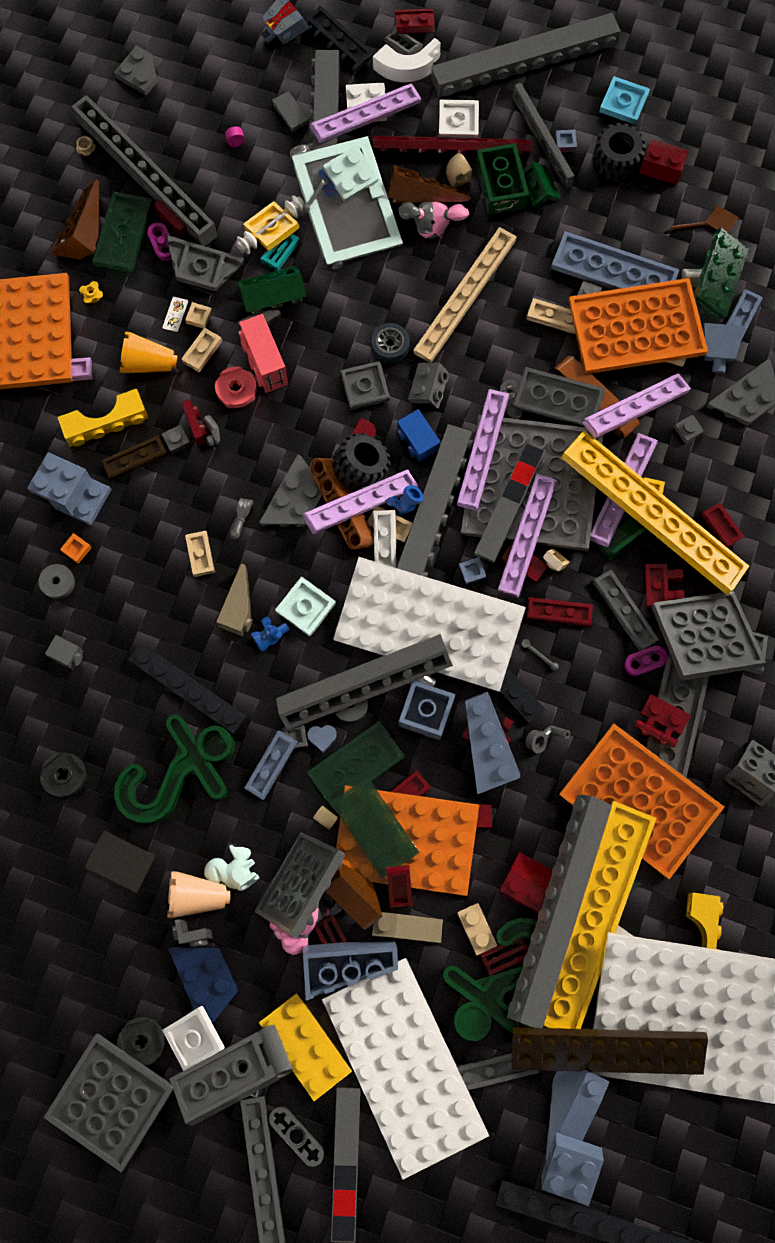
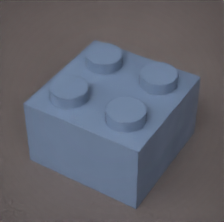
(426, 710)
(572, 1169)

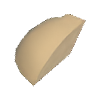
(458, 170)

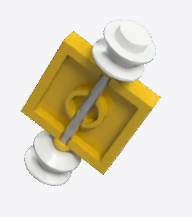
(271, 225)

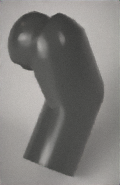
(214, 437)

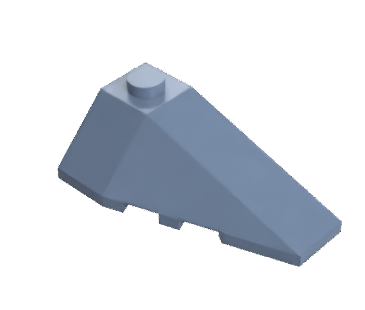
(574, 1103)

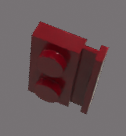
(414, 21)

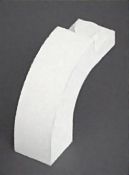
(406, 67)

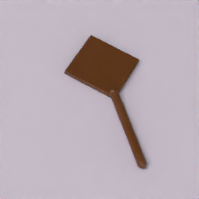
(717, 219)

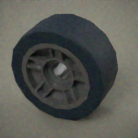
(396, 336)

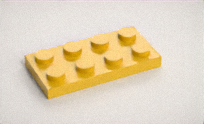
(307, 1047)

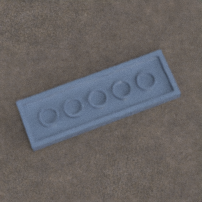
(607, 264)

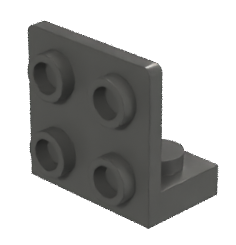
(754, 774)

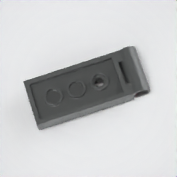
(221, 1080)

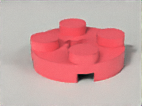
(233, 398)

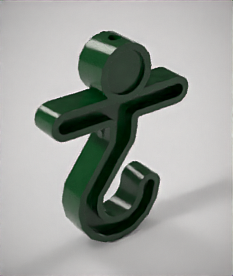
(192, 758)
(487, 994)

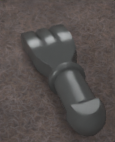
(243, 510)

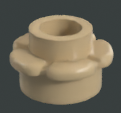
(85, 141)

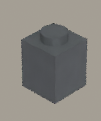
(64, 652)

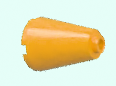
(143, 356)

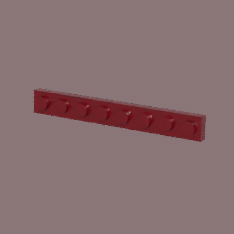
(442, 145)

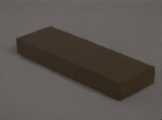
(134, 457)

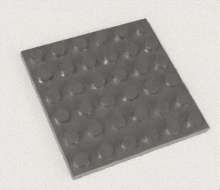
(573, 498)

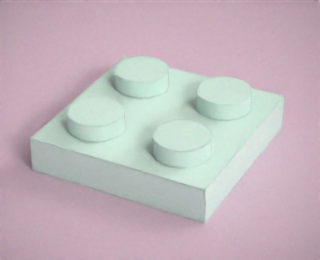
(350, 173)
(305, 606)

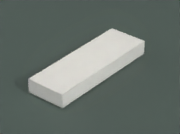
(385, 537)

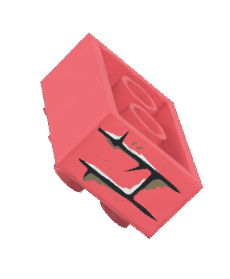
(263, 353)

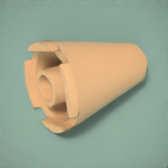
(194, 895)

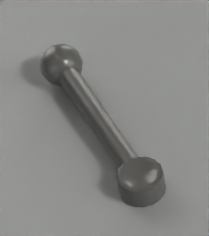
(324, 182)
(526, 644)

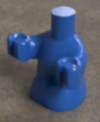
(408, 502)
(269, 635)

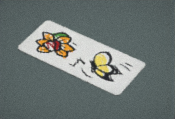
(175, 314)

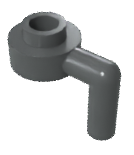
(537, 740)

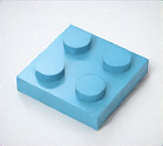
(624, 100)

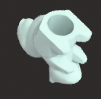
(235, 874)

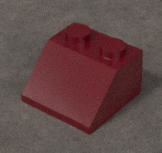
(664, 161)
(526, 882)

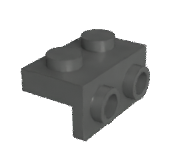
(429, 384)
(194, 938)

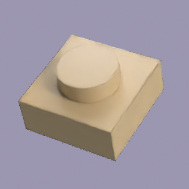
(198, 315)
(555, 560)

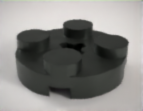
(50, 773)
(149, 1029)

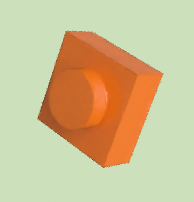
(75, 548)

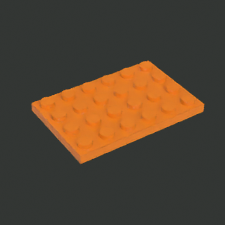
(637, 326)
(35, 331)
(634, 776)
(439, 830)

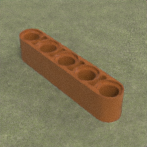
(572, 369)
(354, 530)

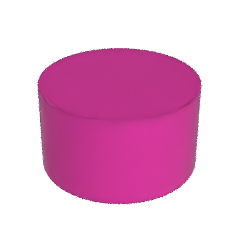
(234, 136)

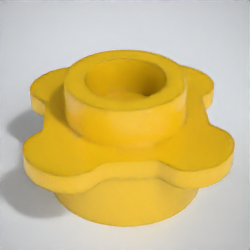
(91, 297)

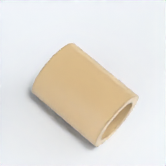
(325, 818)

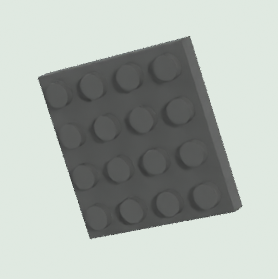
(708, 635)
(300, 884)
(109, 1102)

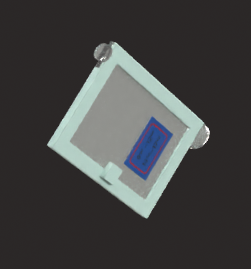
(348, 227)

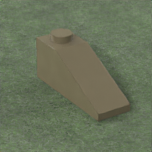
(236, 610)
(408, 927)

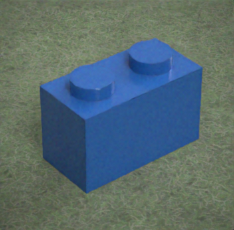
(418, 436)

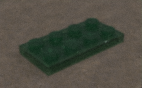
(122, 232)
(721, 273)
(363, 757)
(374, 827)

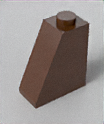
(355, 896)

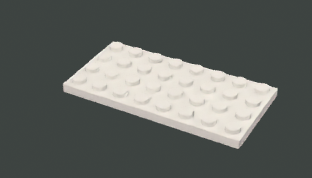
(399, 608)
(405, 1069)

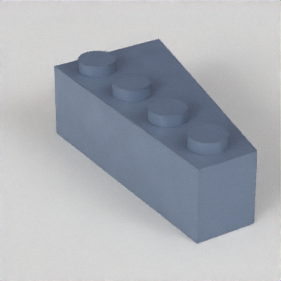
(490, 750)
(346, 964)

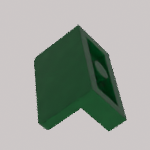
(539, 184)
(623, 538)

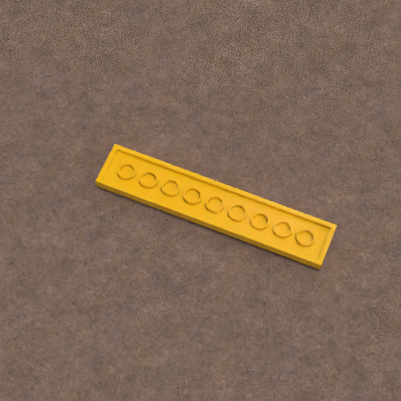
(655, 512)
(599, 913)

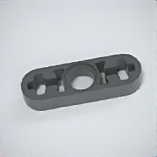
(312, 1145)

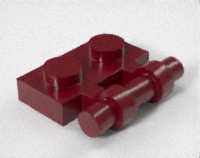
(665, 715)

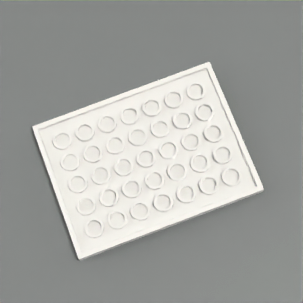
(695, 990)

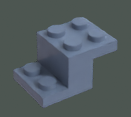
(69, 488)

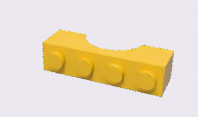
(126, 412)
(705, 913)

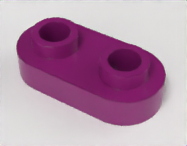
(159, 243)
(644, 660)

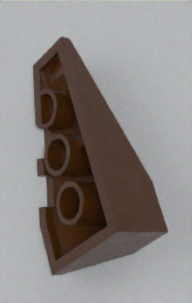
(409, 187)
(82, 229)

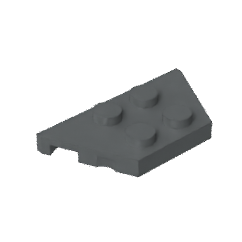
(201, 264)
(749, 396)
(294, 497)

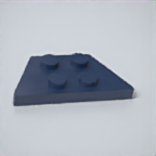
(205, 978)

